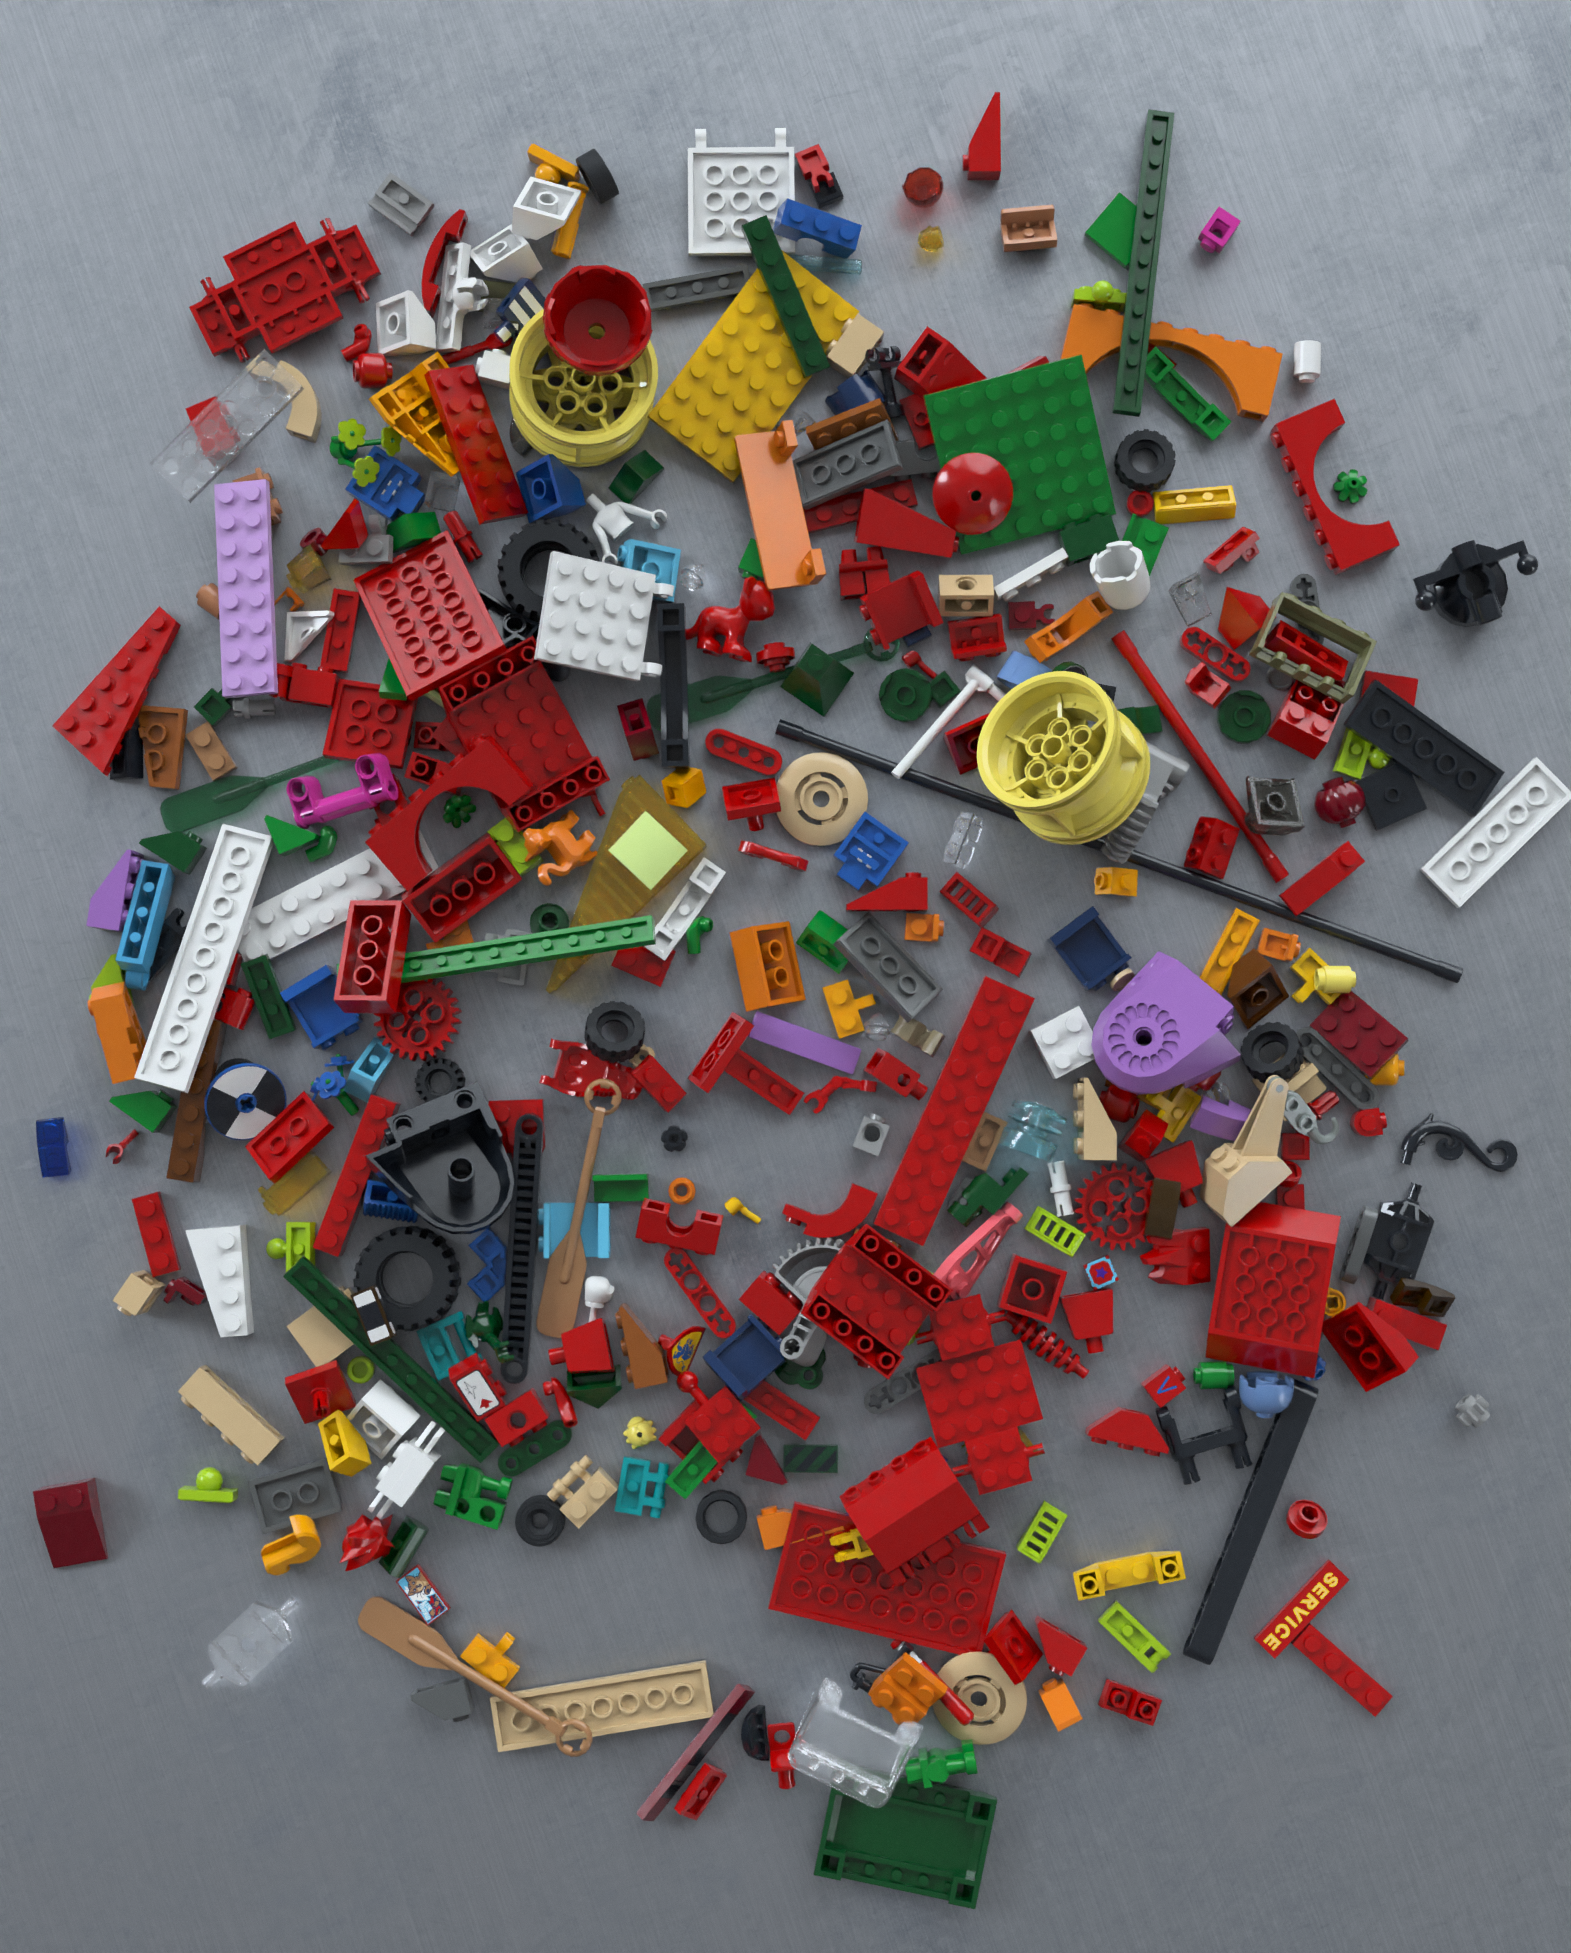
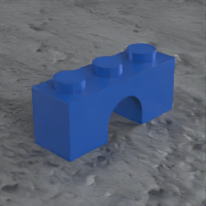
(802, 221)

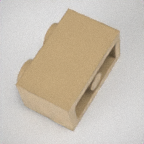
(849, 352)

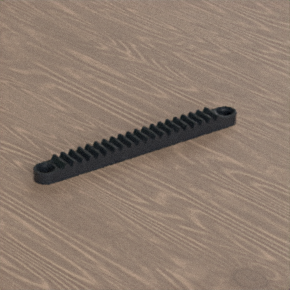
(522, 1246)

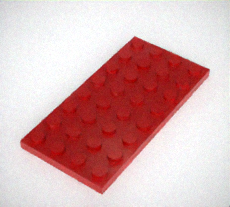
(937, 1608)

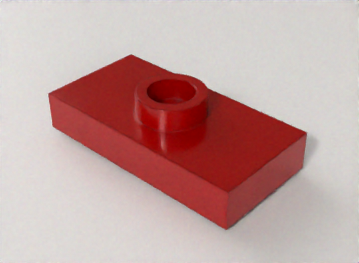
(918, 420)

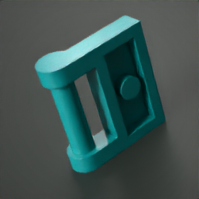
(440, 1347)

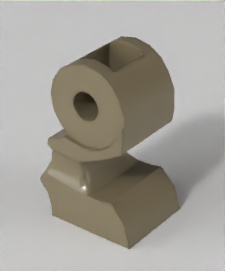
(918, 1035)

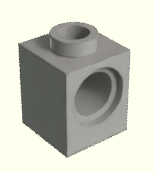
(862, 1143)

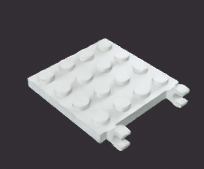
(734, 188)
(597, 617)

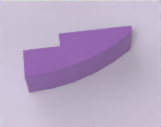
(1219, 1119)

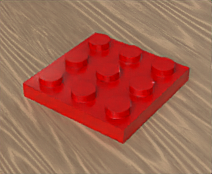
(368, 724)

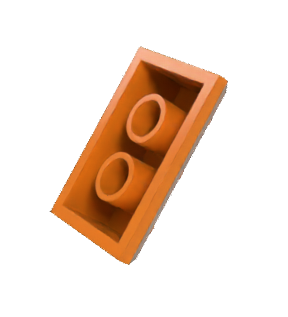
(767, 965)

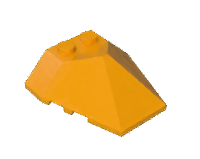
(412, 413)

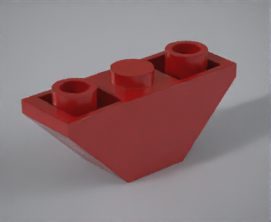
(1128, 1429)

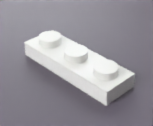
(1031, 575)

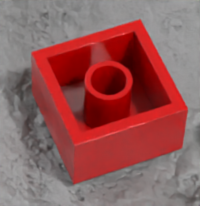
(1031, 1288)

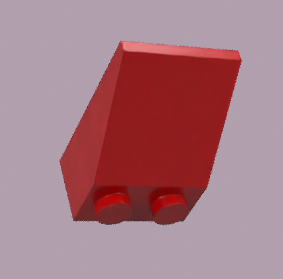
(1368, 1345)

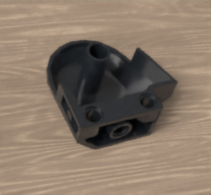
(448, 1162)

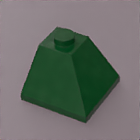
(817, 679)

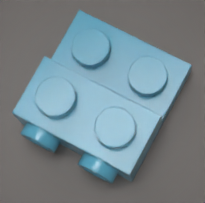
(652, 559)

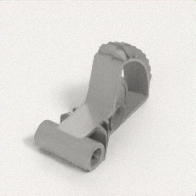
(1164, 778)
(806, 1338)

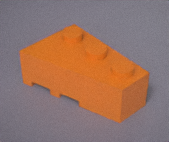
(118, 1030)

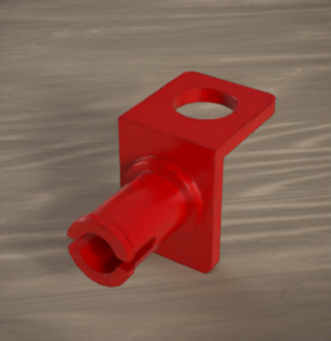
(779, 1754)

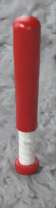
(949, 1699)

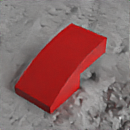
(1000, 952)

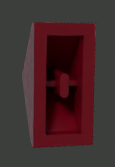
(763, 1463)

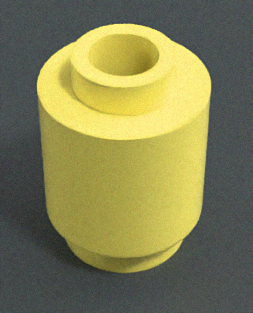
(1334, 979)

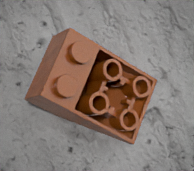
(645, 1355)

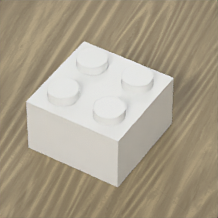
(1064, 1042)

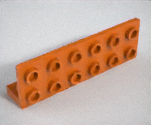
(778, 509)

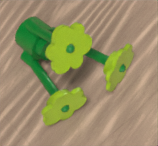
(350, 438)

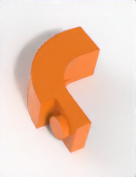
(1068, 628)

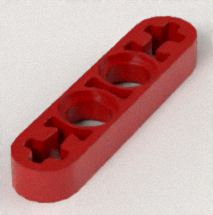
(695, 1295)

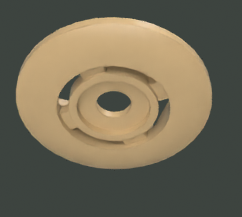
(845, 805)
(1004, 1704)

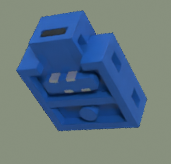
(393, 489)
(868, 852)

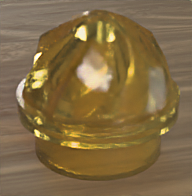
(931, 239)

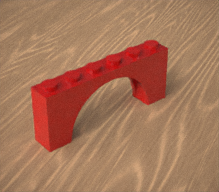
(1343, 541)
(399, 841)

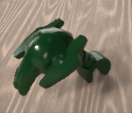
(487, 1329)

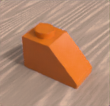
(1059, 1703)

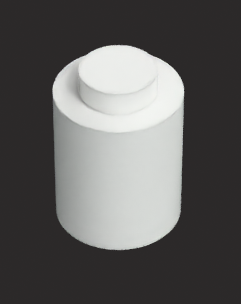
(1307, 360)

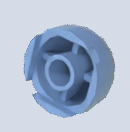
(1265, 1392)

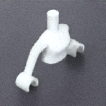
(614, 523)

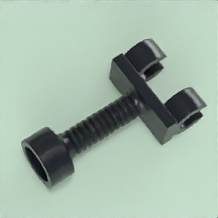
(885, 364)

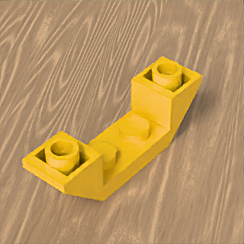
(1128, 1571)

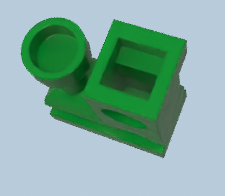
(466, 1498)
(940, 1763)

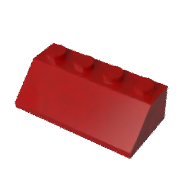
(461, 887)

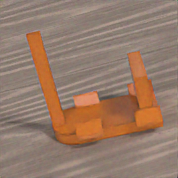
(290, 593)

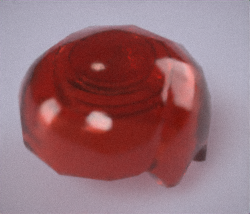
(923, 187)

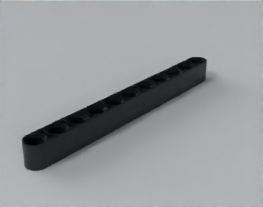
(1249, 1525)

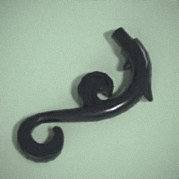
(1461, 1139)

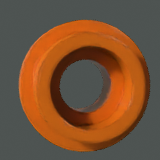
(681, 1182)

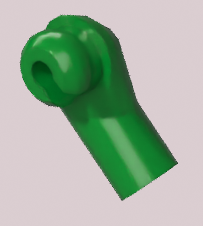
(325, 845)
(695, 931)

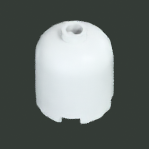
(1121, 575)

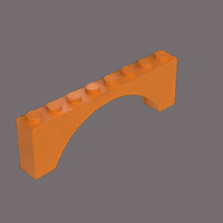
(1244, 369)

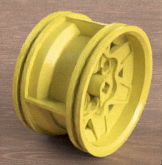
(555, 431)
(1076, 776)

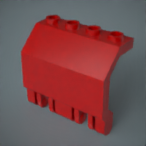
(912, 1510)

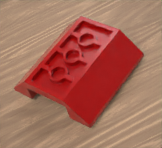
(874, 1299)

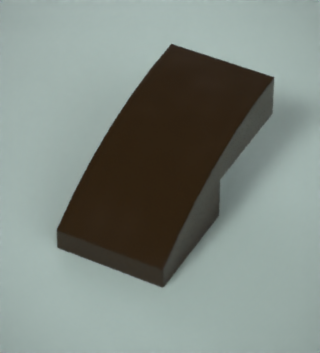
(1162, 1208)
(1426, 1297)

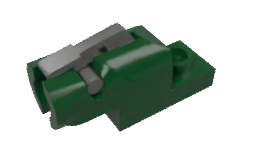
(983, 1193)

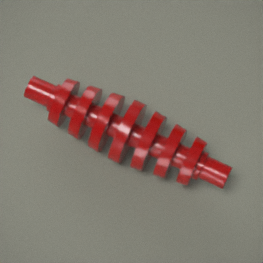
(1045, 1344)

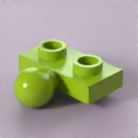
(1101, 296)
(1354, 754)
(299, 1242)

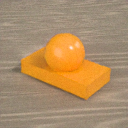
(552, 167)

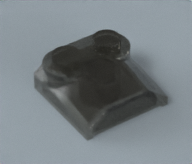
(1273, 806)

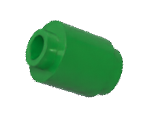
(1213, 1375)

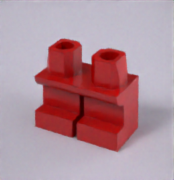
(852, 573)

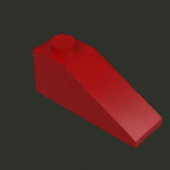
(984, 149)
(1306, 651)
(1322, 878)
(900, 895)
(1410, 1324)

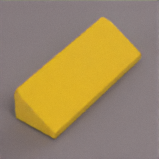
(1194, 505)

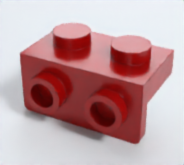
(976, 637)
(1211, 846)

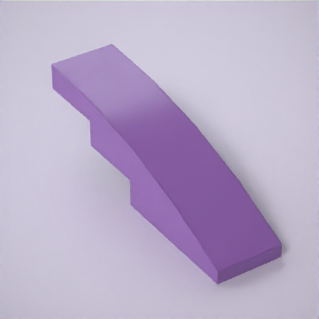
(804, 1042)

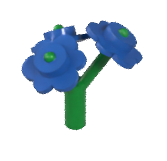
(334, 1083)

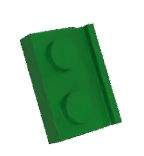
(1147, 537)

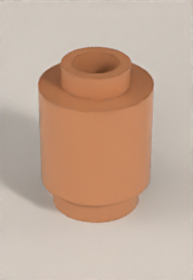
(209, 599)

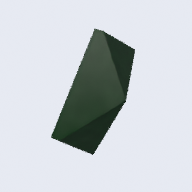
(594, 1388)

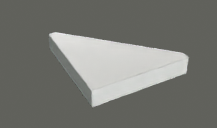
(302, 629)

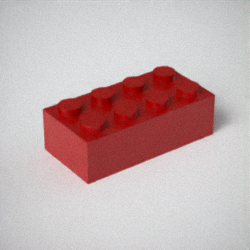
(372, 956)

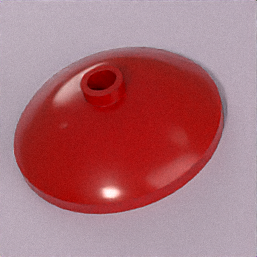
(954, 489)

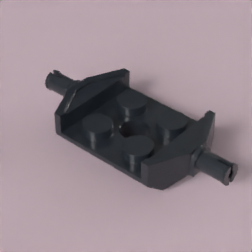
(1398, 1218)

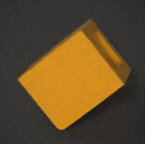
(684, 787)

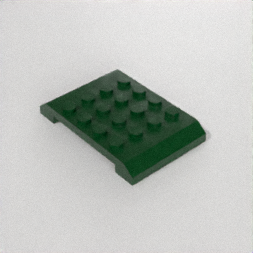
(915, 1843)

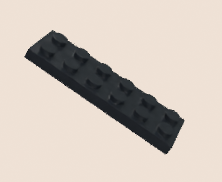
(1423, 748)

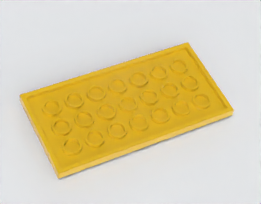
(745, 371)

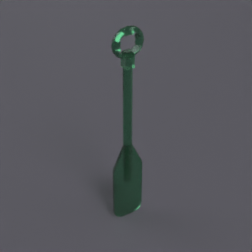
(722, 693)
(226, 796)

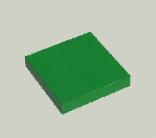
(1114, 229)

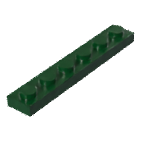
(785, 296)

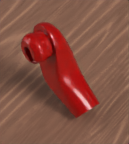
(563, 1401)

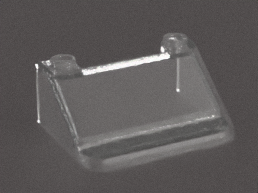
(849, 1750)

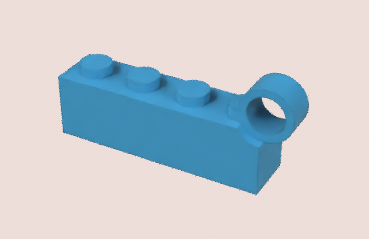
(144, 923)

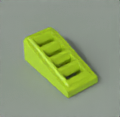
(1076, 1241)
(1050, 1536)

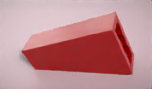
(898, 527)

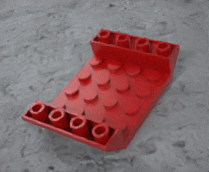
(527, 718)
(1273, 1289)

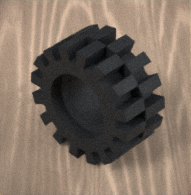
(431, 1067)

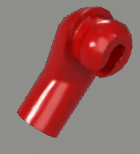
(361, 343)

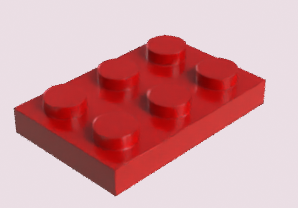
(289, 1137)

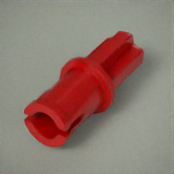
(462, 536)
(1323, 1104)

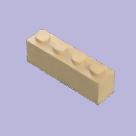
(231, 1415)

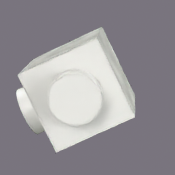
(494, 368)

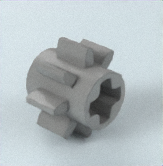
(1472, 1410)

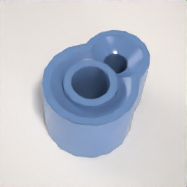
(1019, 669)

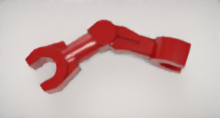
(834, 1084)

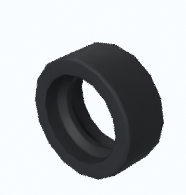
(597, 176)
(709, 1534)

